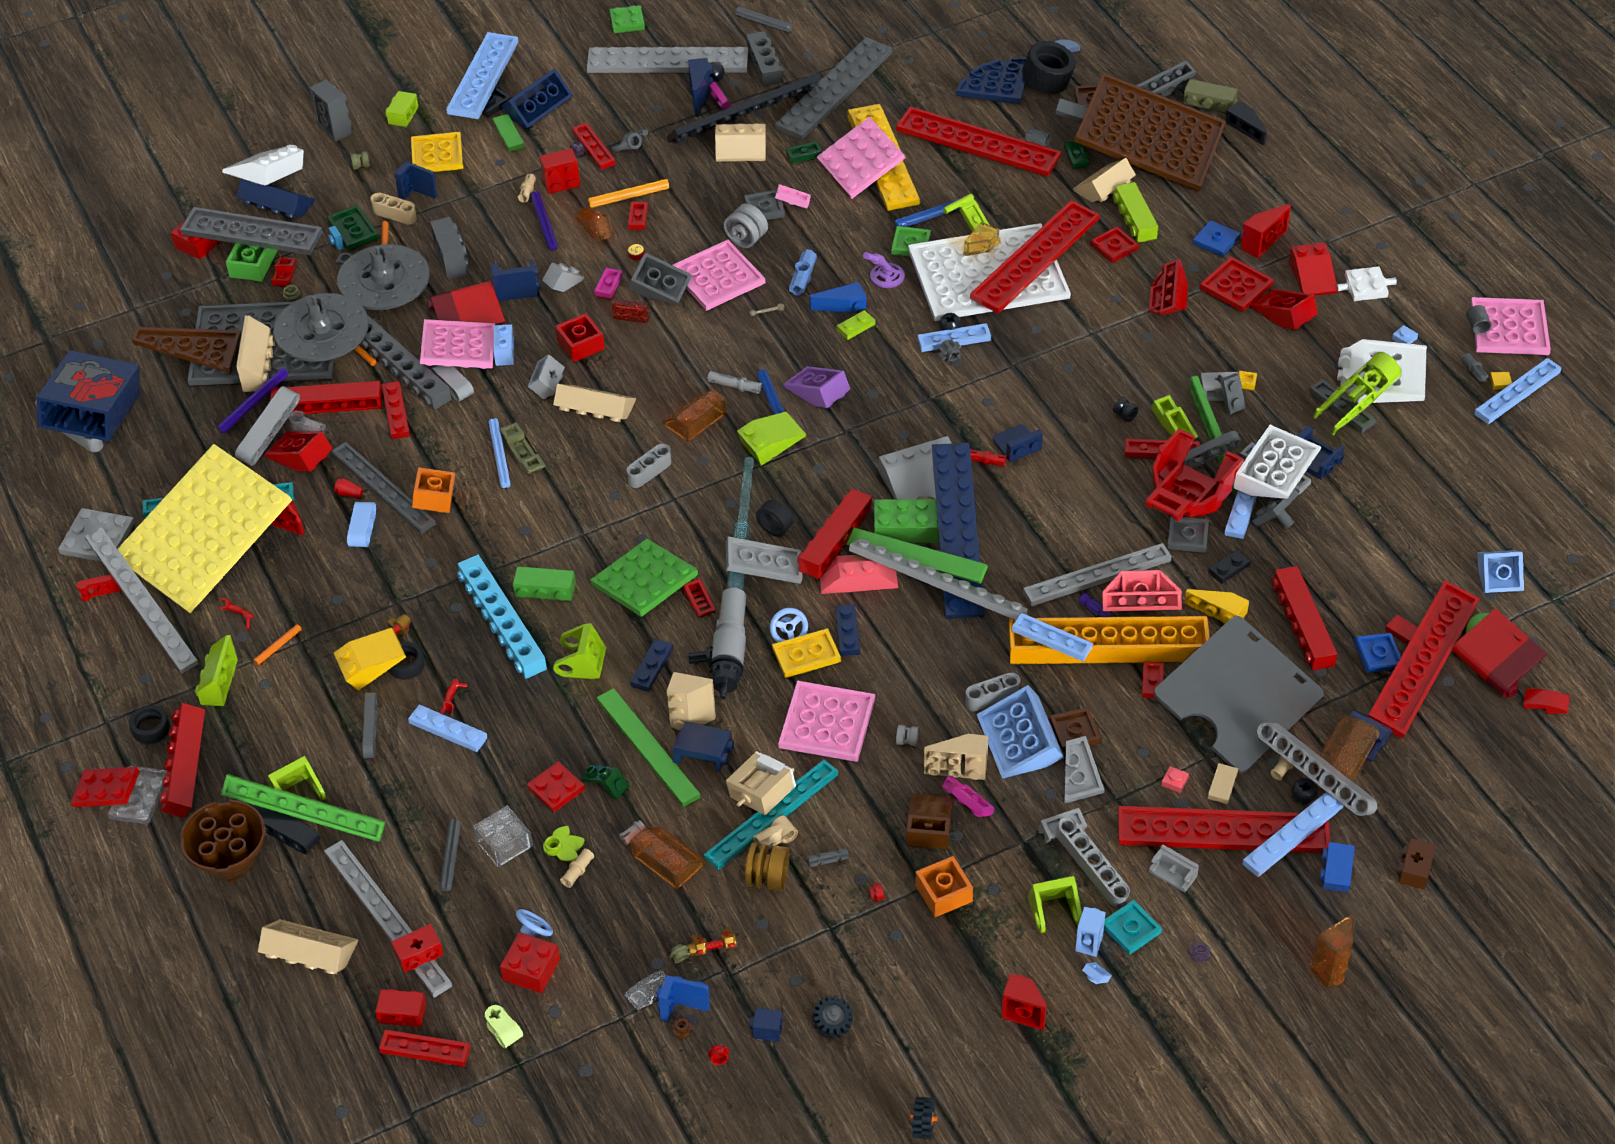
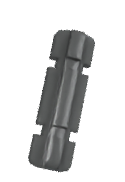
(828, 857)

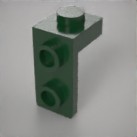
(607, 776)

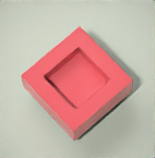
(1175, 779)

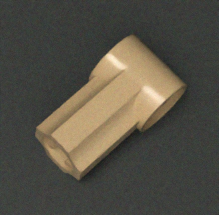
(780, 831)

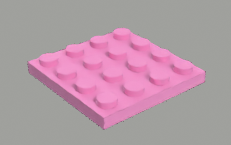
(860, 157)
(719, 274)
(1516, 327)
(457, 344)
(827, 721)

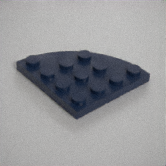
(995, 81)

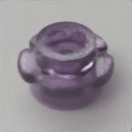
(577, 148)
(1197, 956)

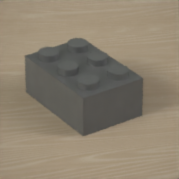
(331, 110)
(449, 248)

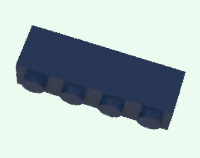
(537, 99)
(274, 198)

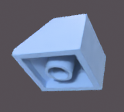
(1501, 571)

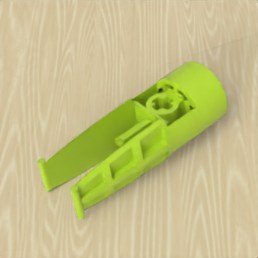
(1380, 370)

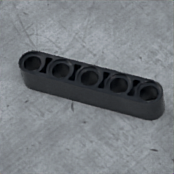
(288, 829)

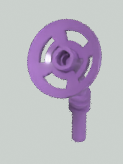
(886, 273)

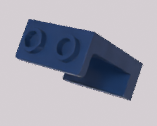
(515, 282)
(1326, 457)
(703, 743)

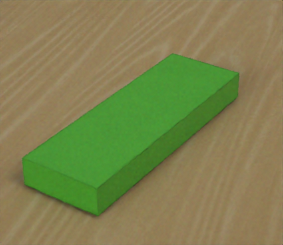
(508, 132)

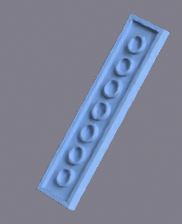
(482, 75)

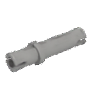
(738, 383)

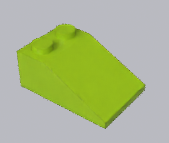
(770, 436)

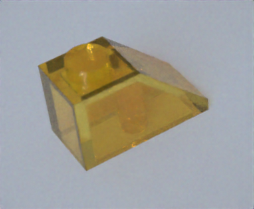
(981, 240)

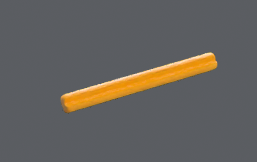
(628, 193)

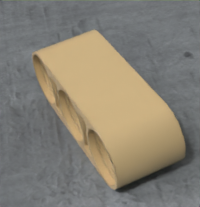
(393, 208)

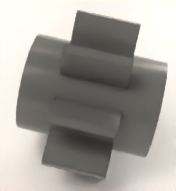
(949, 350)

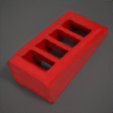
(693, 586)

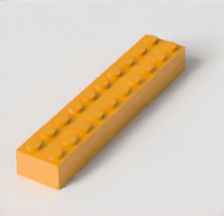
(1117, 640)

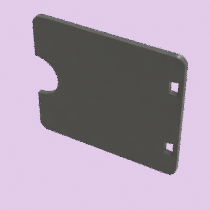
(1237, 689)

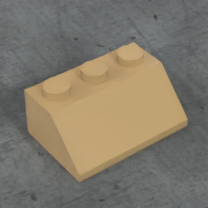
(740, 142)
(1105, 180)
(690, 700)

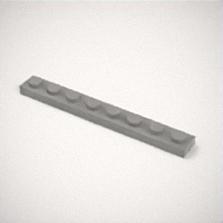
(1096, 574)

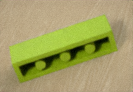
(1135, 212)

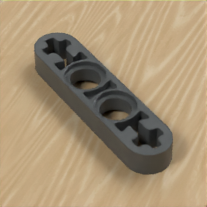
(1230, 440)
(370, 725)

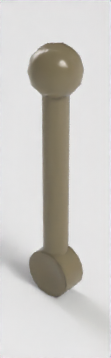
(780, 307)

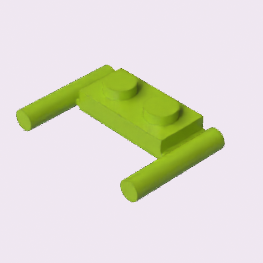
(969, 210)

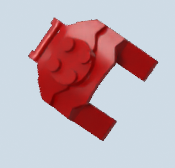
(1182, 489)

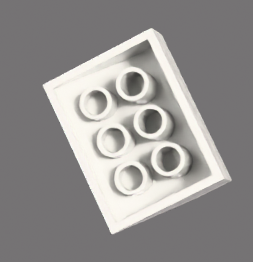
(268, 165)
(1275, 464)

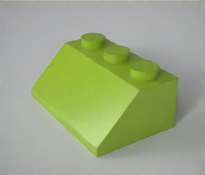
(217, 673)

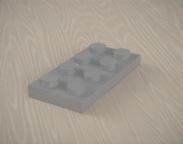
(762, 560)

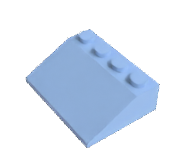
(1020, 734)

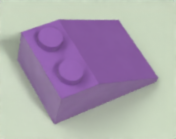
(819, 385)

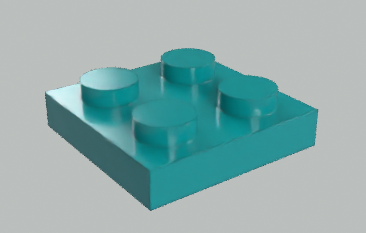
(1131, 927)

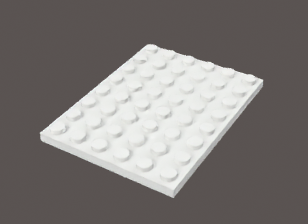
(951, 276)

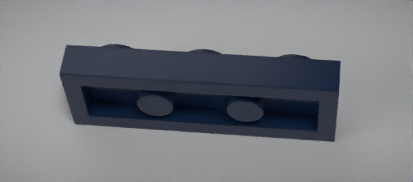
(847, 630)
(651, 665)

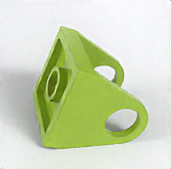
(590, 656)
(295, 773)
(1052, 890)

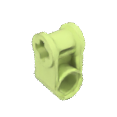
(502, 1026)

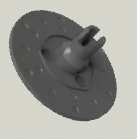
(383, 276)
(321, 327)

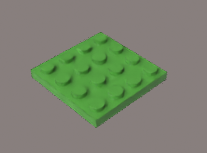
(644, 577)

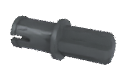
(1474, 367)

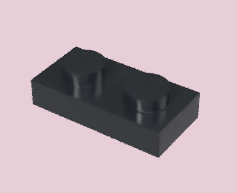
(1229, 566)

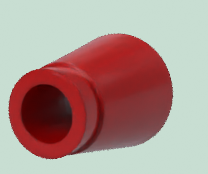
(347, 488)

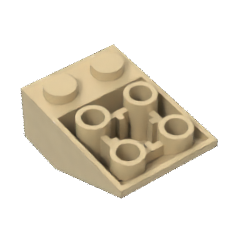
(958, 757)

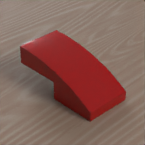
(284, 271)
(1552, 701)

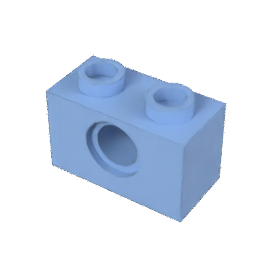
(503, 345)
(1090, 931)

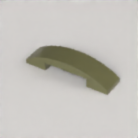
(521, 449)

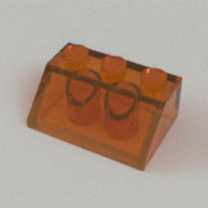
(697, 414)
(1349, 745)
(666, 855)
(1333, 952)

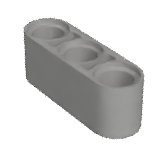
(459, 386)
(649, 465)
(991, 691)

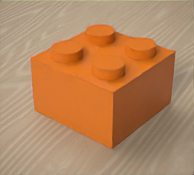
(433, 490)
(944, 886)

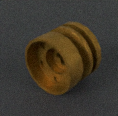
(767, 866)

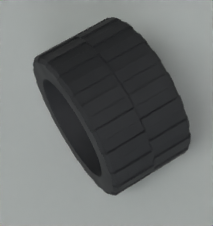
(1048, 67)

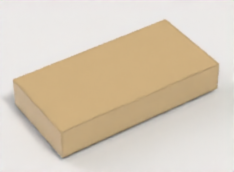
(1222, 783)

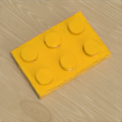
(806, 653)

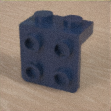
(415, 178)
(1018, 442)

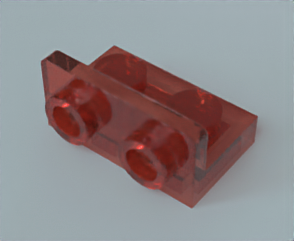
(630, 311)

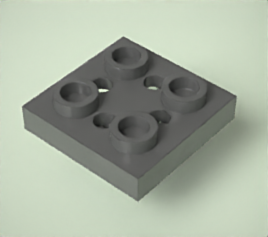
(1276, 509)

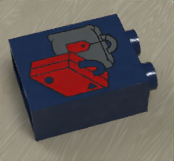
(88, 395)

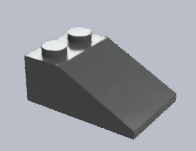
(659, 280)

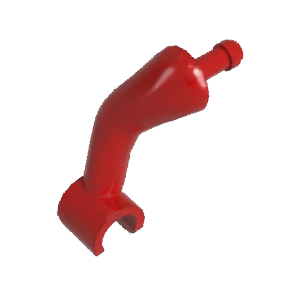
(239, 610)
(447, 705)

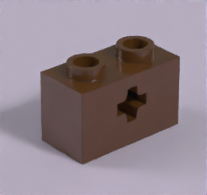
(1417, 863)

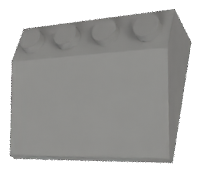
(910, 470)

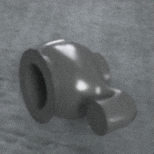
(631, 140)

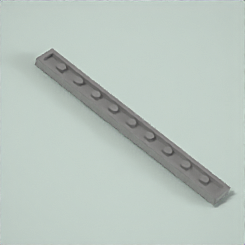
(940, 580)
(141, 600)
(382, 911)

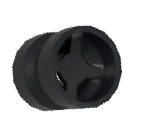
(1125, 409)

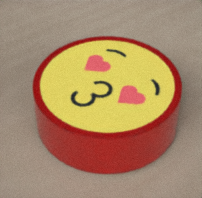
(636, 251)

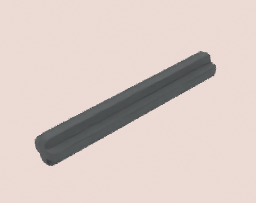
(763, 19)
(450, 855)

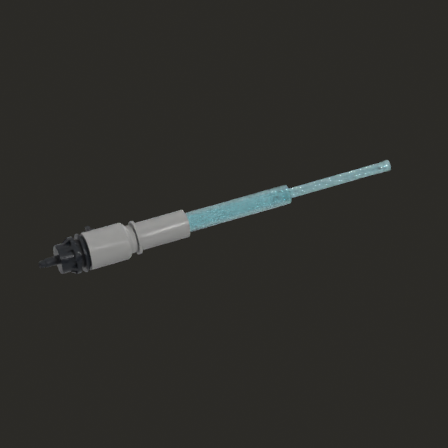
(729, 640)

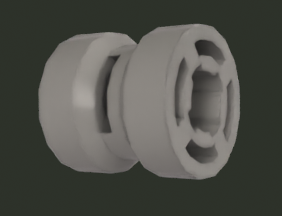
(912, 735)

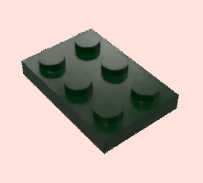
(353, 227)

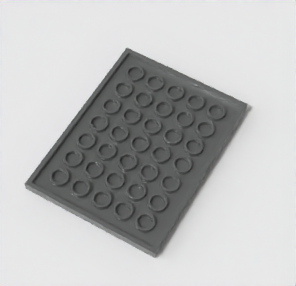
(232, 318)

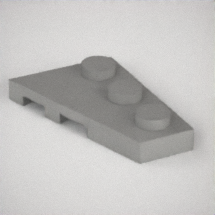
(1081, 771)

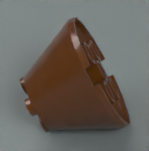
(223, 838)

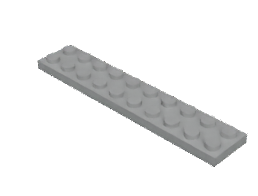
(663, 59)

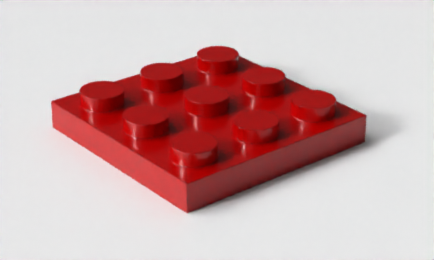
(1236, 284)

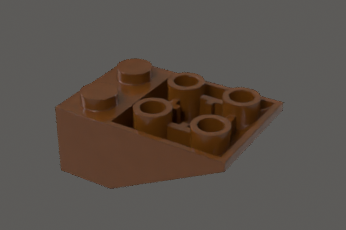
(929, 821)

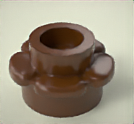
(682, 1032)

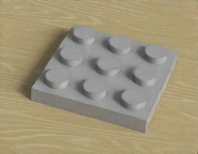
(88, 521)

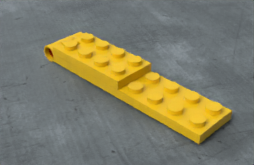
(895, 185)

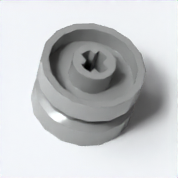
(745, 225)

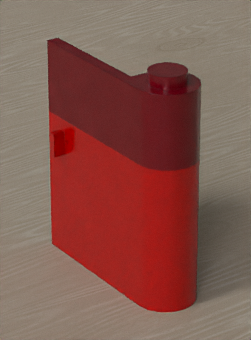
(468, 304)
(1499, 652)

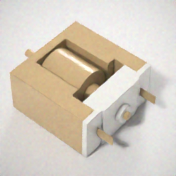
(761, 783)

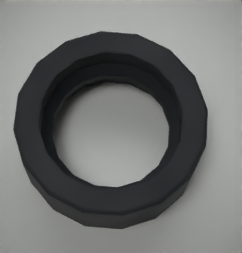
(768, 523)
(413, 669)
(143, 714)

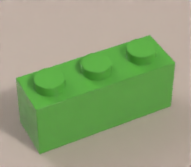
(544, 583)

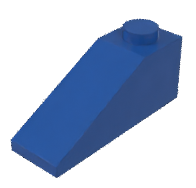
(840, 299)

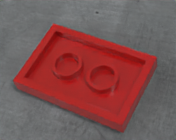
(105, 787)

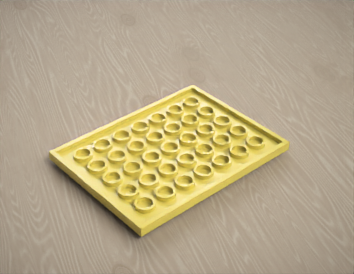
(202, 527)

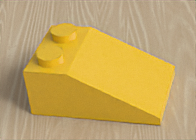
(369, 657)

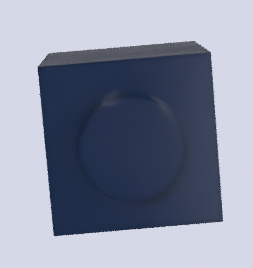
(766, 1024)

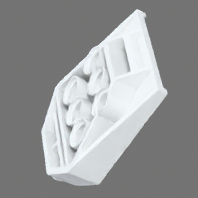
(1408, 356)

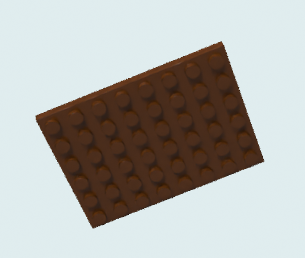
(1150, 131)

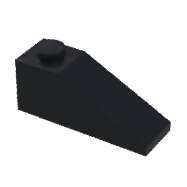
(1246, 121)

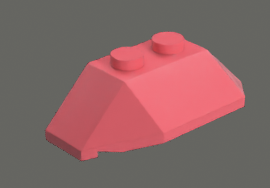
(856, 573)
(1141, 592)

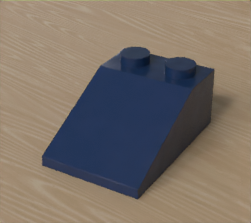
(699, 82)

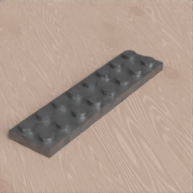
(251, 230)

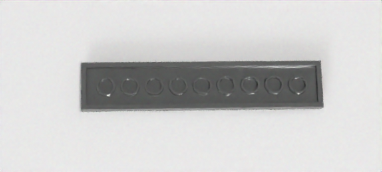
(833, 88)

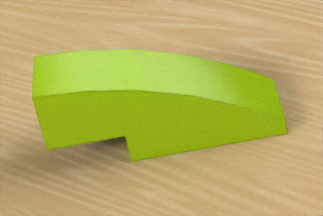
(1171, 416)

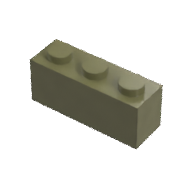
(1209, 95)

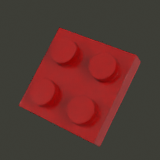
(555, 786)

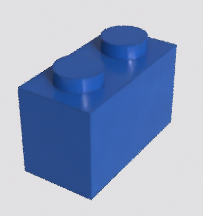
(1337, 866)

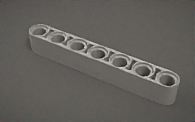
(1325, 770)

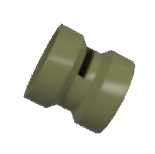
(356, 160)

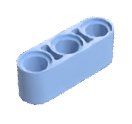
(361, 524)

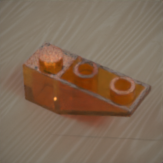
(595, 223)

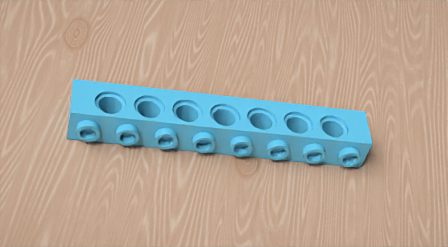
(502, 617)

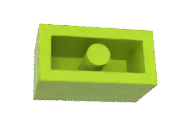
(402, 109)

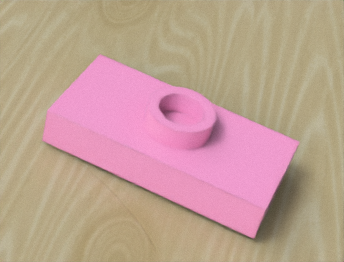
(793, 196)

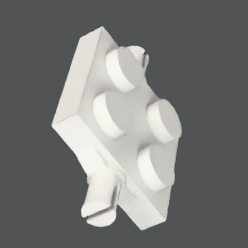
(1366, 283)

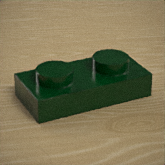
(803, 152)
(1076, 154)

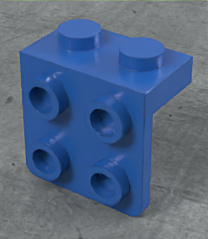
(681, 992)

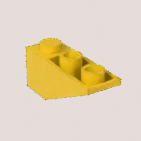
(1217, 604)

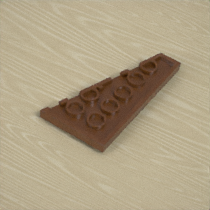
(201, 346)

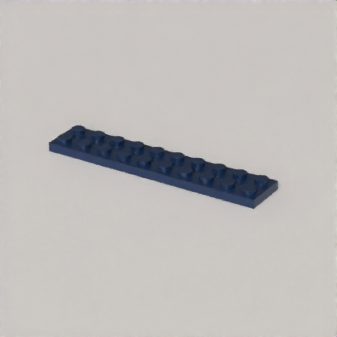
(956, 517)

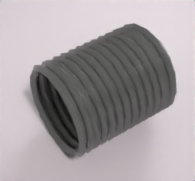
(1038, 137)
(1478, 319)

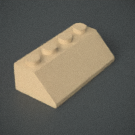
(254, 354)
(593, 401)
(306, 946)

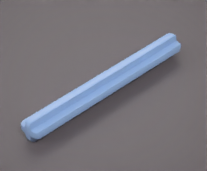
(499, 453)

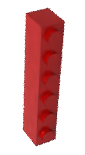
(337, 397)
(834, 533)
(1304, 618)
(182, 760)

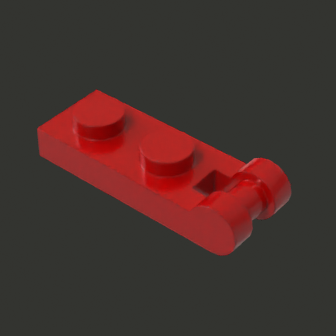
(96, 587)

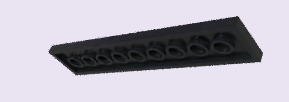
(746, 107)

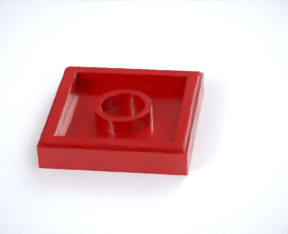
(1114, 244)

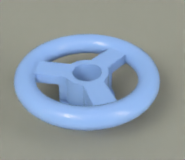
(786, 620)
(533, 924)

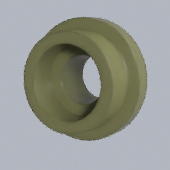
(291, 293)
(679, 953)

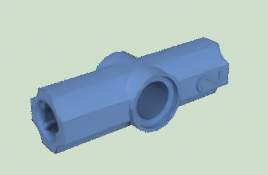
(802, 272)

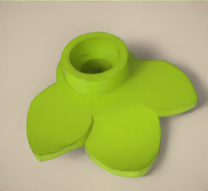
(565, 844)

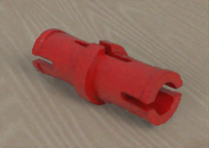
(988, 458)

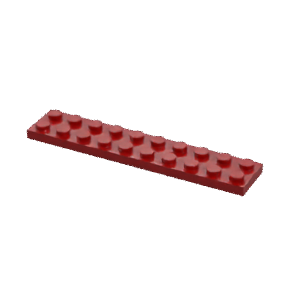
(978, 141)
(1034, 256)
(1423, 658)
(1209, 828)

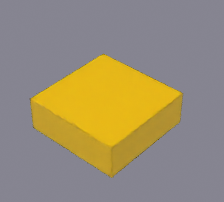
(1248, 380)
(1500, 380)

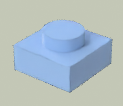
(1404, 335)
(1096, 973)

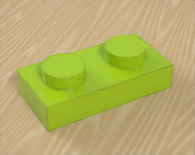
(855, 325)

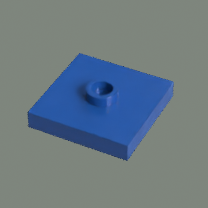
(1216, 238)
(1377, 652)

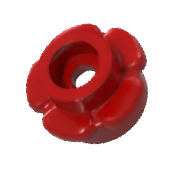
(877, 892)
(718, 1054)

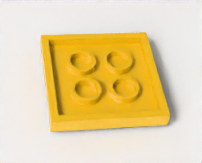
(438, 151)

